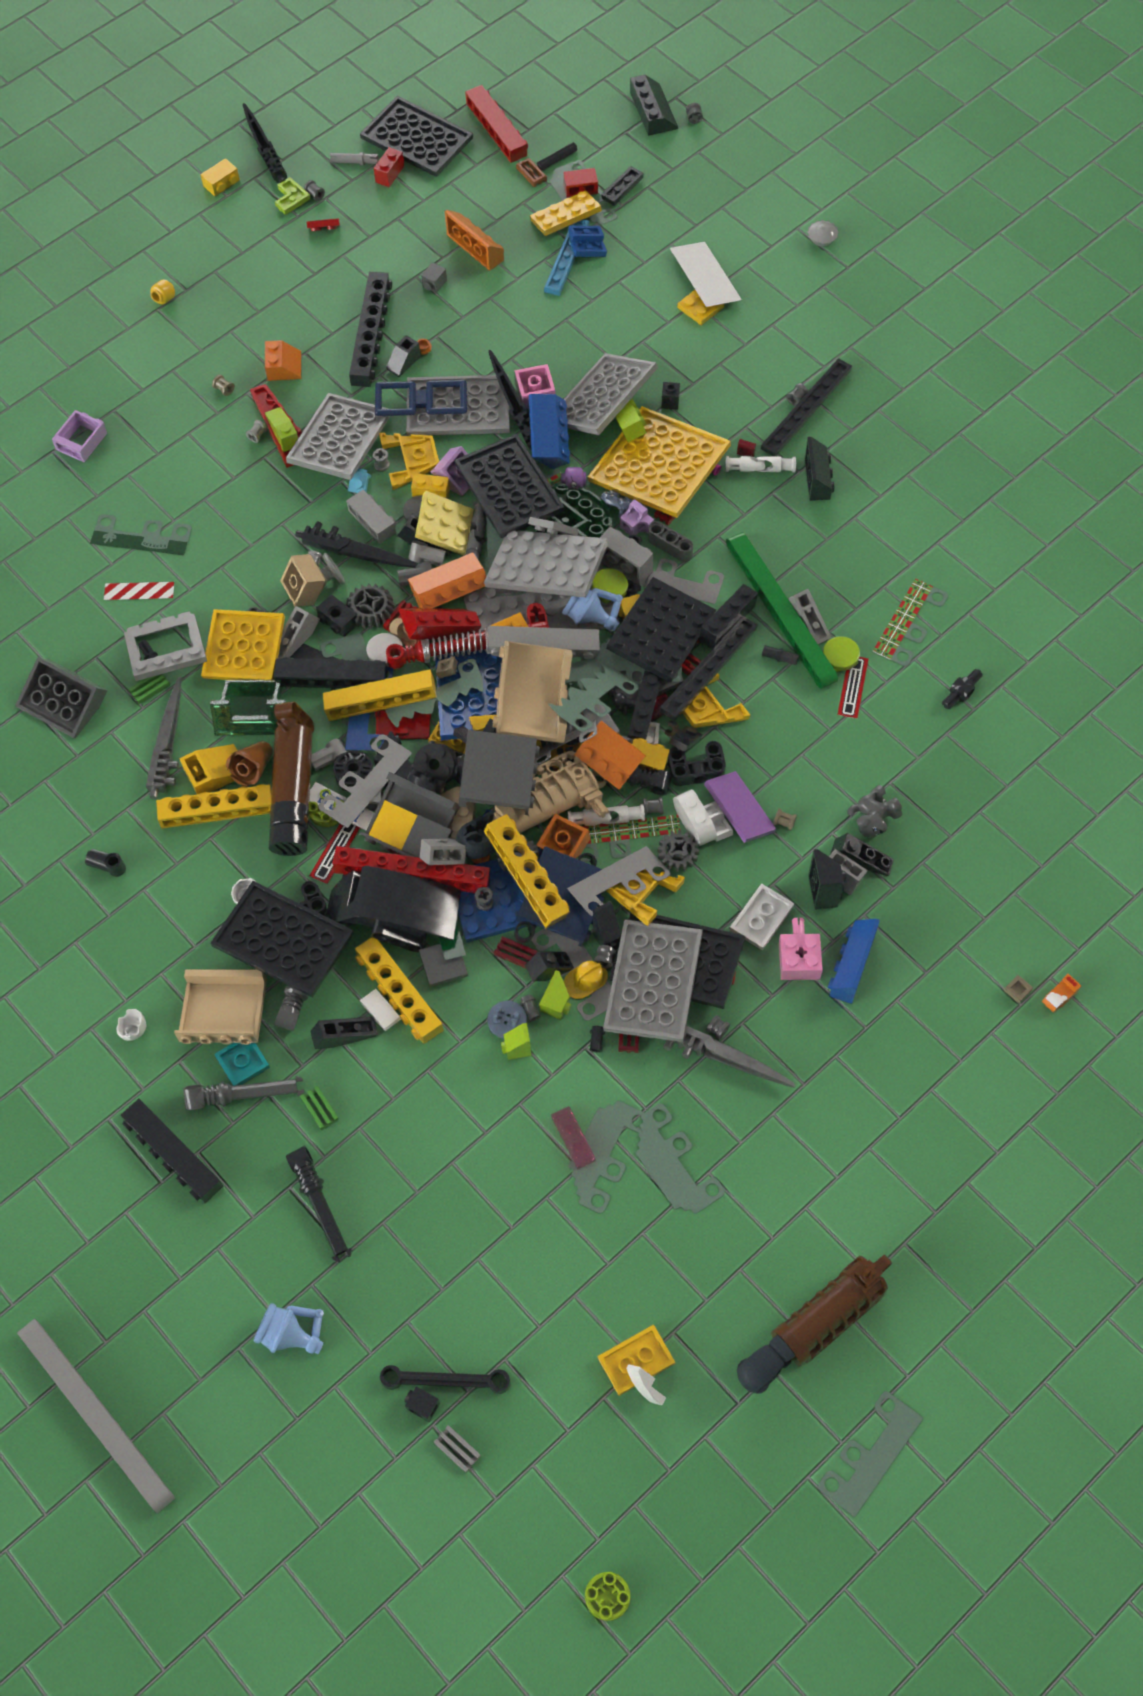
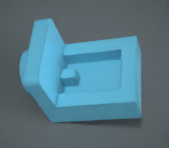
(359, 481)

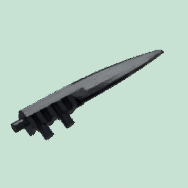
(265, 148)
(517, 409)
(345, 546)

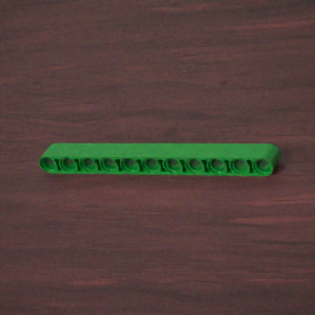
(782, 610)

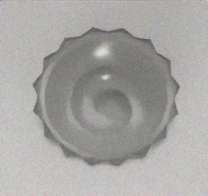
(822, 233)

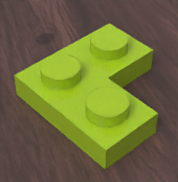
(293, 196)

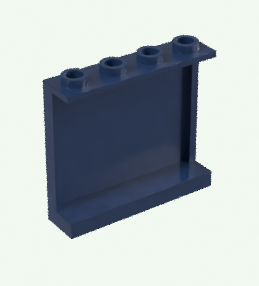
(564, 873)

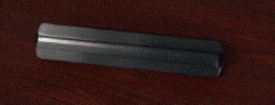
(557, 156)

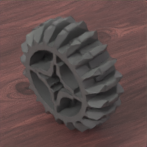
(377, 598)

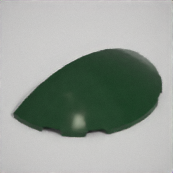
(582, 511)

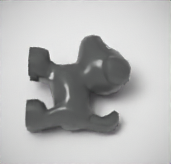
(876, 810)

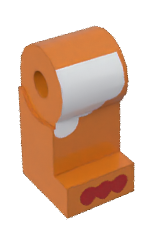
(1061, 993)

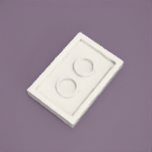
(762, 916)

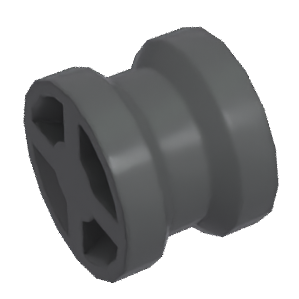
(694, 113)
(605, 956)
(718, 1027)

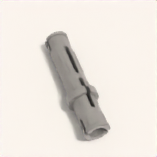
(354, 158)

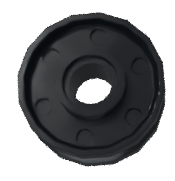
(352, 761)

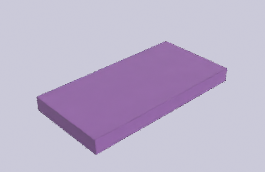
(740, 806)

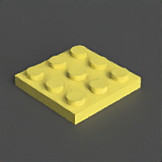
(444, 523)

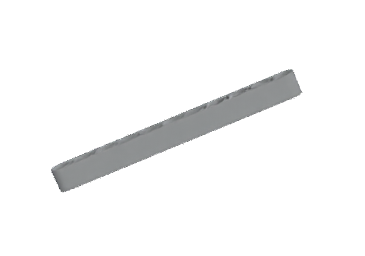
(96, 1416)

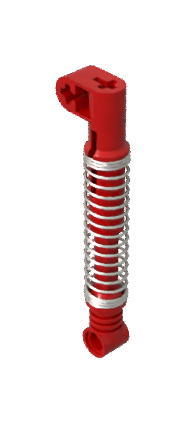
(473, 642)

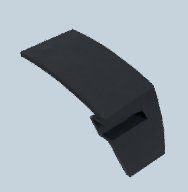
(395, 906)

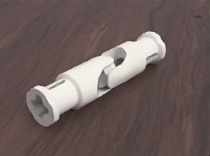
(750, 464)
(590, 818)

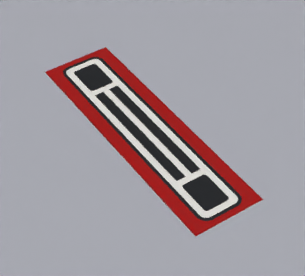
(853, 689)
(342, 837)

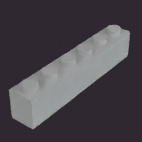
(580, 641)

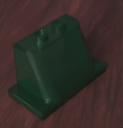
(246, 708)

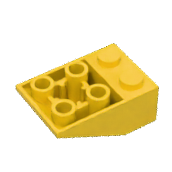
(207, 768)

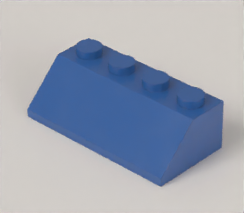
(549, 430)
(853, 960)

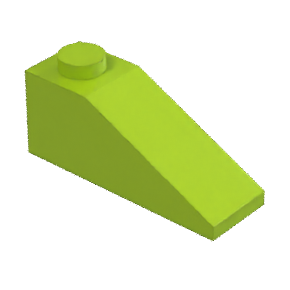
(282, 428)

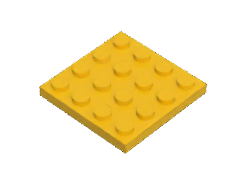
(243, 645)

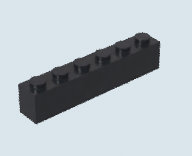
(328, 673)
(171, 1150)

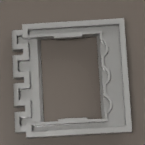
(167, 662)

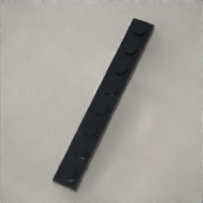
(806, 407)
(708, 668)

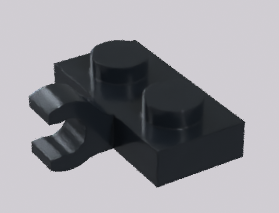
(684, 738)

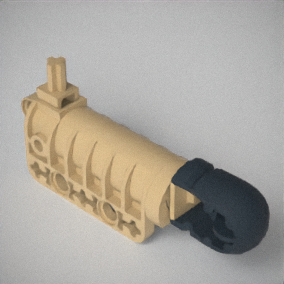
(552, 795)

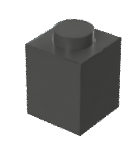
(434, 277)

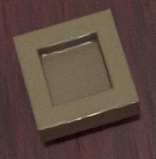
(446, 667)
(1018, 989)

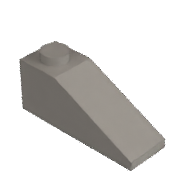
(810, 615)
(296, 631)

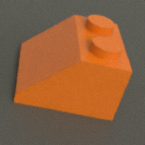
(282, 361)
(564, 837)

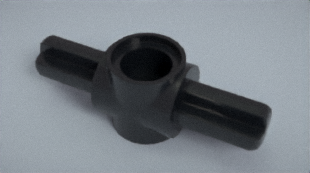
(962, 689)

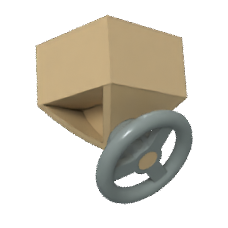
(306, 580)

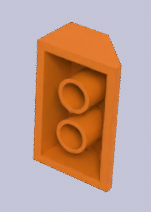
(610, 755)

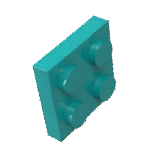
(241, 1062)

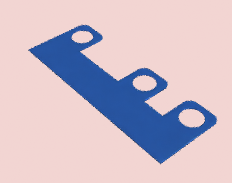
(358, 728)

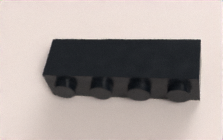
(728, 615)

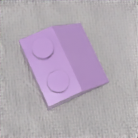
(447, 468)

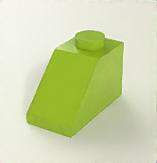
(556, 998)
(517, 1042)

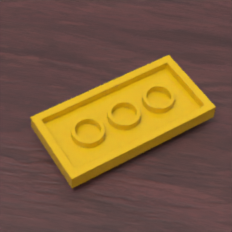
(565, 213)

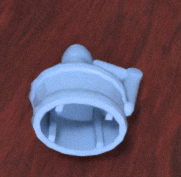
(589, 609)
(282, 1331)

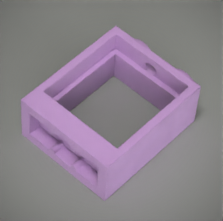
(64, 445)

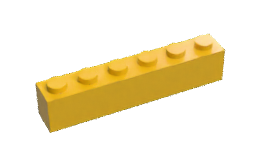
(379, 695)

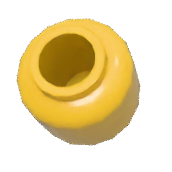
(162, 292)

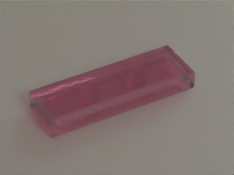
(573, 1137)

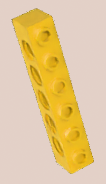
(209, 813)
(505, 848)
(373, 950)

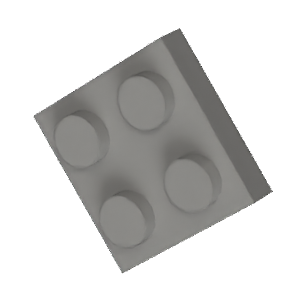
(552, 527)

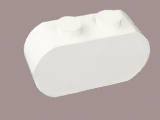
(694, 817)

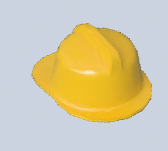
(585, 979)

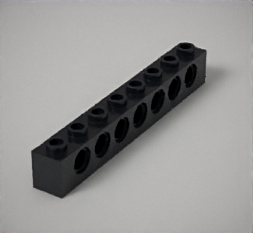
(370, 329)

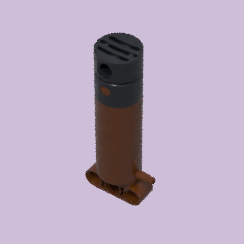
(291, 780)

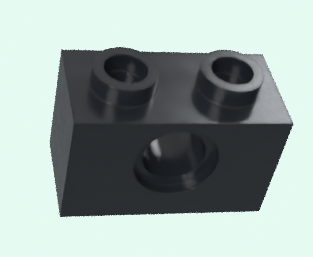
(330, 609)

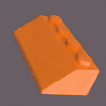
(473, 240)
(448, 581)

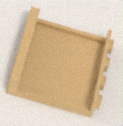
(222, 1006)

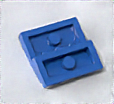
(587, 241)

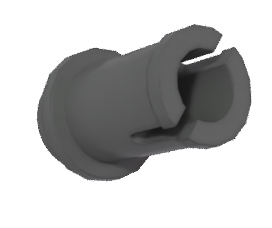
(529, 1005)

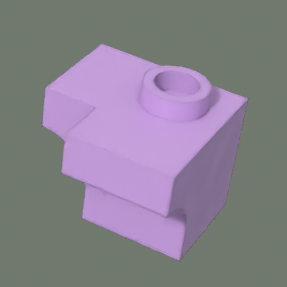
(635, 519)

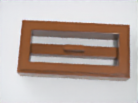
(529, 174)

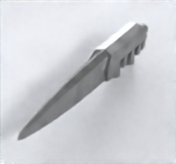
(162, 757)
(714, 1049)

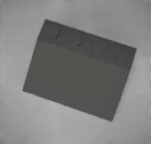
(60, 697)

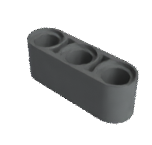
(670, 541)

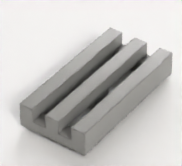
(443, 1436)

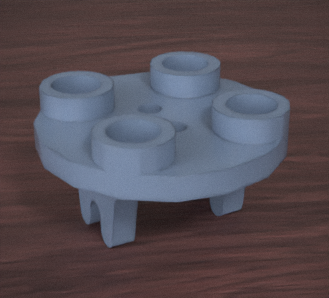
(615, 499)
(498, 1016)

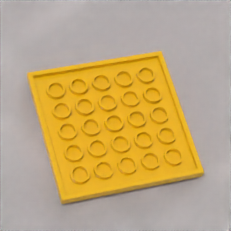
(662, 465)

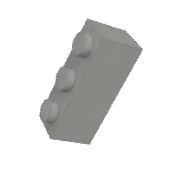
(371, 516)

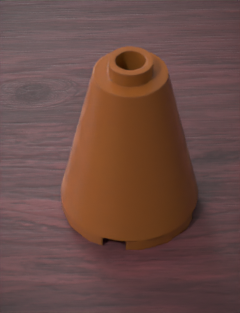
(249, 763)

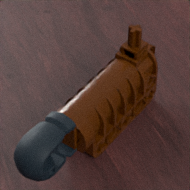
(817, 1322)

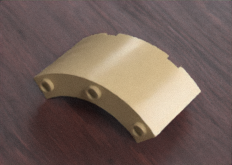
(528, 682)

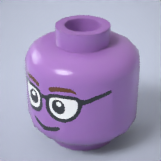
(574, 477)

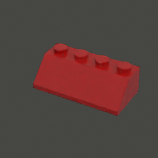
(435, 623)

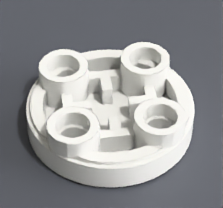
(378, 644)

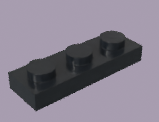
(622, 186)

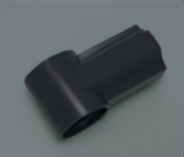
(105, 862)

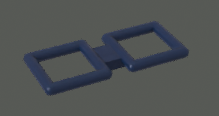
(420, 398)

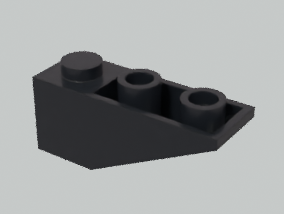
(863, 854)

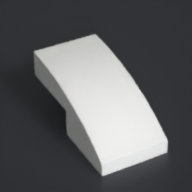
(722, 827)
(380, 1009)
(643, 1383)

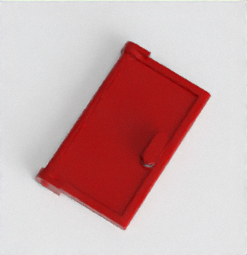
(416, 728)

